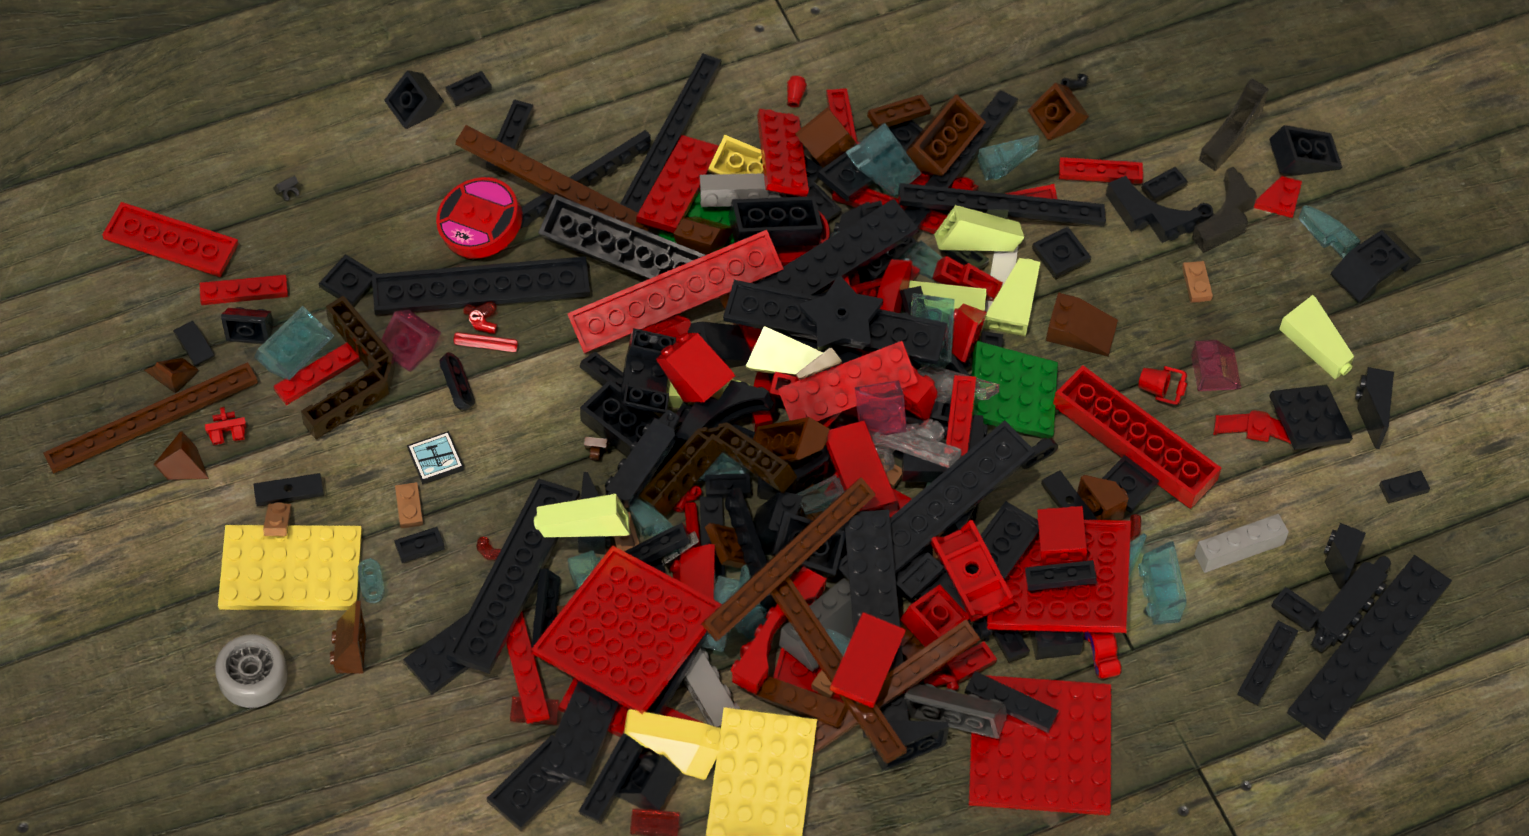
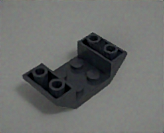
(1372, 263)
(643, 378)
(811, 473)

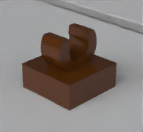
(595, 445)

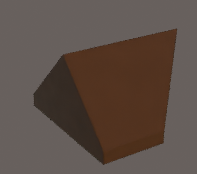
(173, 373)
(181, 460)

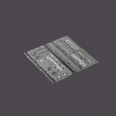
(693, 539)

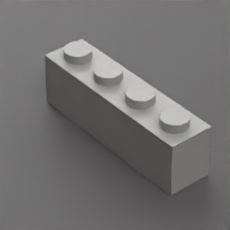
(722, 188)
(1241, 543)
(707, 690)

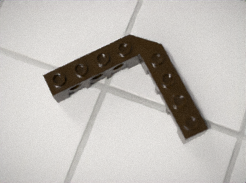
(364, 390)
(700, 453)

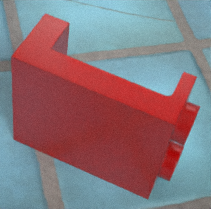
(1062, 535)

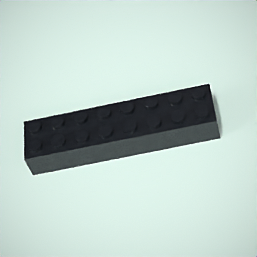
(612, 240)

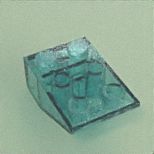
(883, 159)

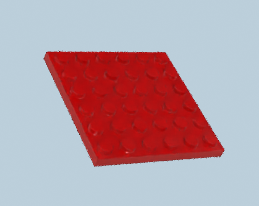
(1074, 608)
(626, 630)
(1049, 770)

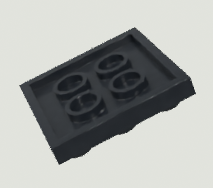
(1310, 416)

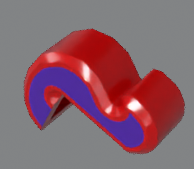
(1104, 654)

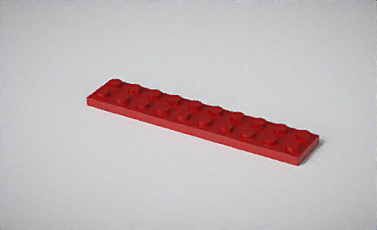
(674, 291)

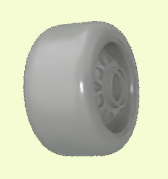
(251, 655)

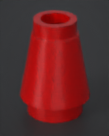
(795, 90)

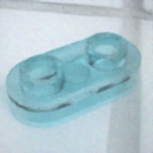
(371, 582)

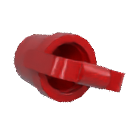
(1158, 382)

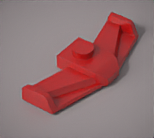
(1257, 426)

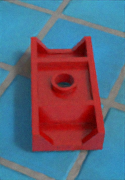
(979, 592)

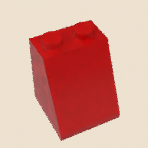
(694, 368)

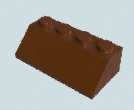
(945, 137)
(792, 438)

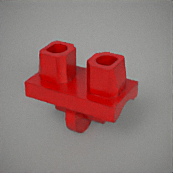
(236, 426)

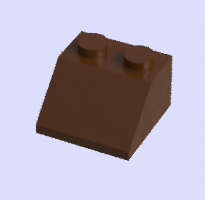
(1057, 112)
(825, 137)
(702, 234)
(1103, 497)

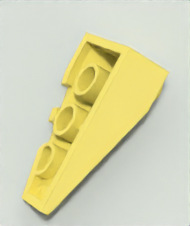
(736, 158)
(683, 742)

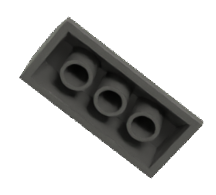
(832, 611)
(958, 710)

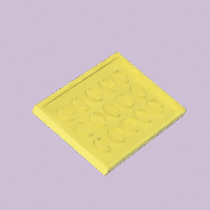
(291, 572)
(761, 774)

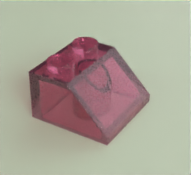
(409, 339)
(1215, 366)
(881, 407)

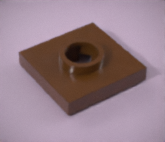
(726, 545)

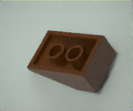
(1081, 326)
(349, 641)

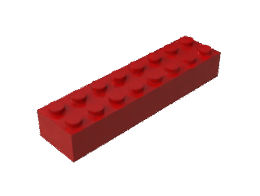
(1138, 435)

